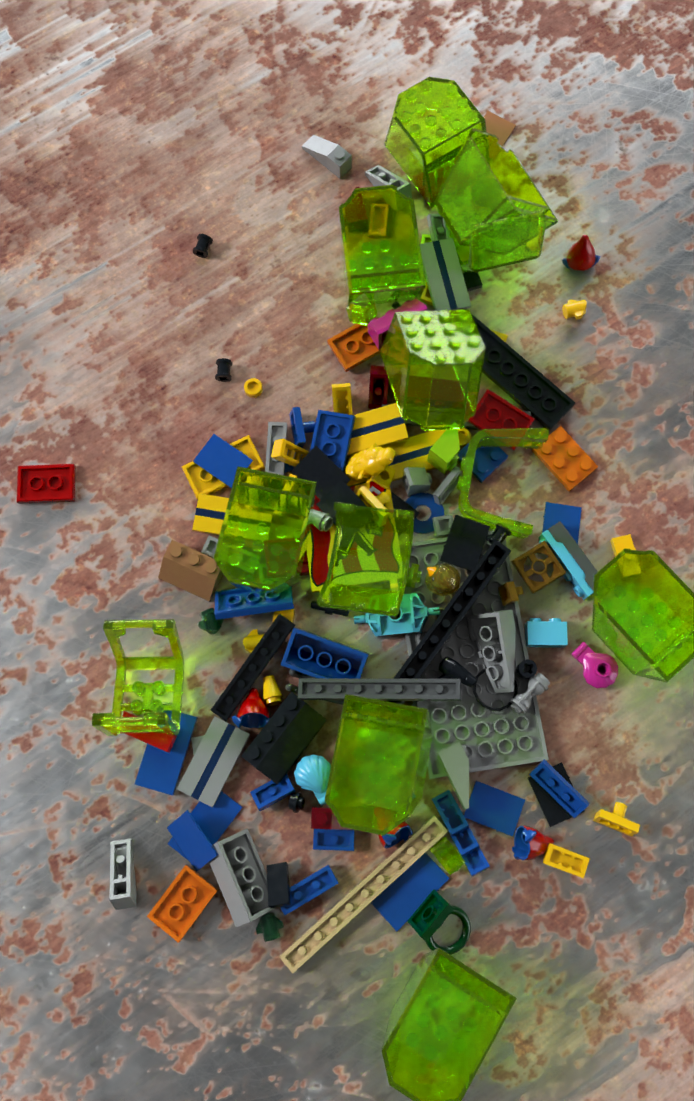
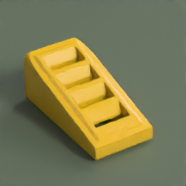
(280, 451)

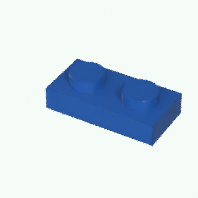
(272, 793)
(333, 839)

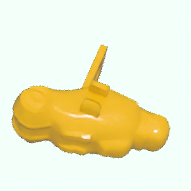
(370, 464)

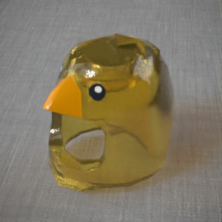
(442, 579)

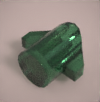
(209, 622)
(269, 926)

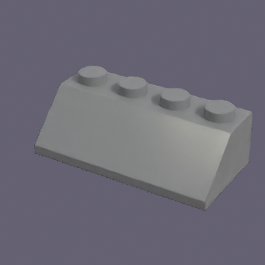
(241, 877)

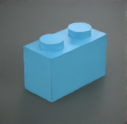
(546, 633)

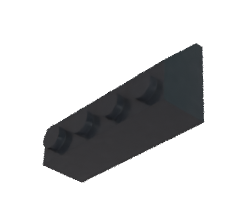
(284, 738)

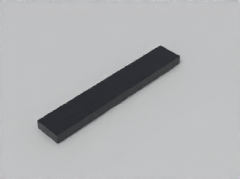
(252, 667)

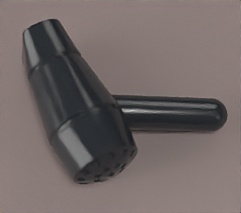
(454, 670)

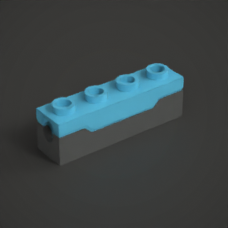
(571, 557)

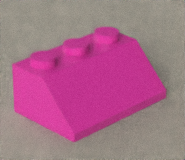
(379, 326)

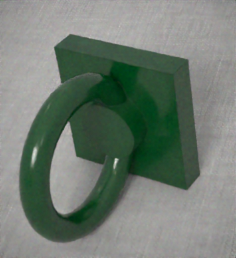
(432, 915)

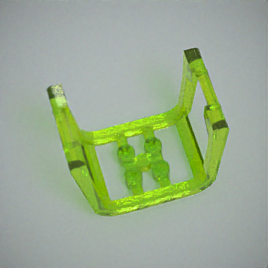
(522, 438)
(157, 720)

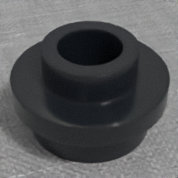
(296, 802)

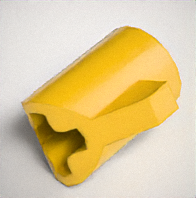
(574, 309)
(252, 640)

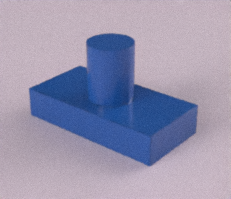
(299, 427)

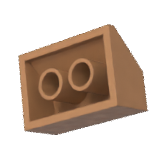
(190, 570)

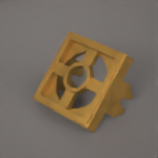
(535, 586)

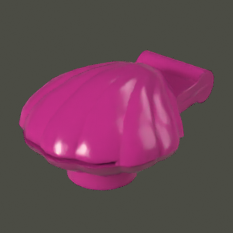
(598, 668)

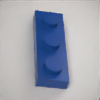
(559, 788)
(310, 888)

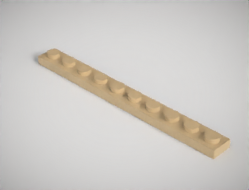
(363, 894)

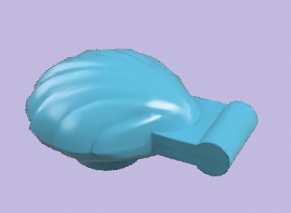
(313, 775)

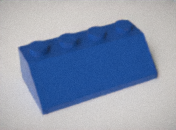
(323, 657)

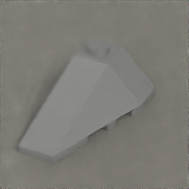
(496, 644)

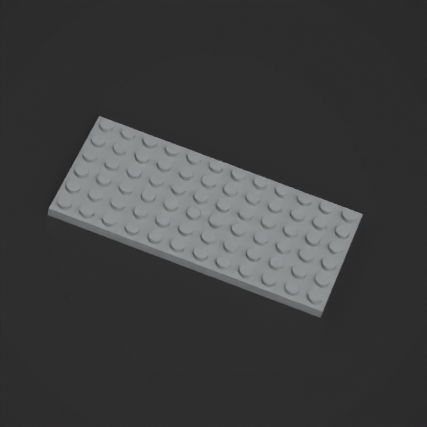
(490, 736)

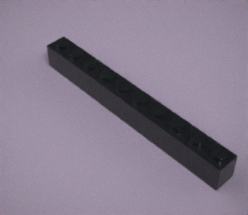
(453, 613)

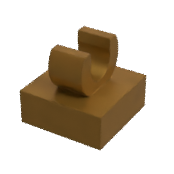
(509, 593)

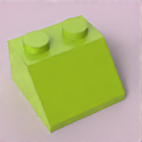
(445, 451)

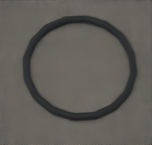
(485, 706)

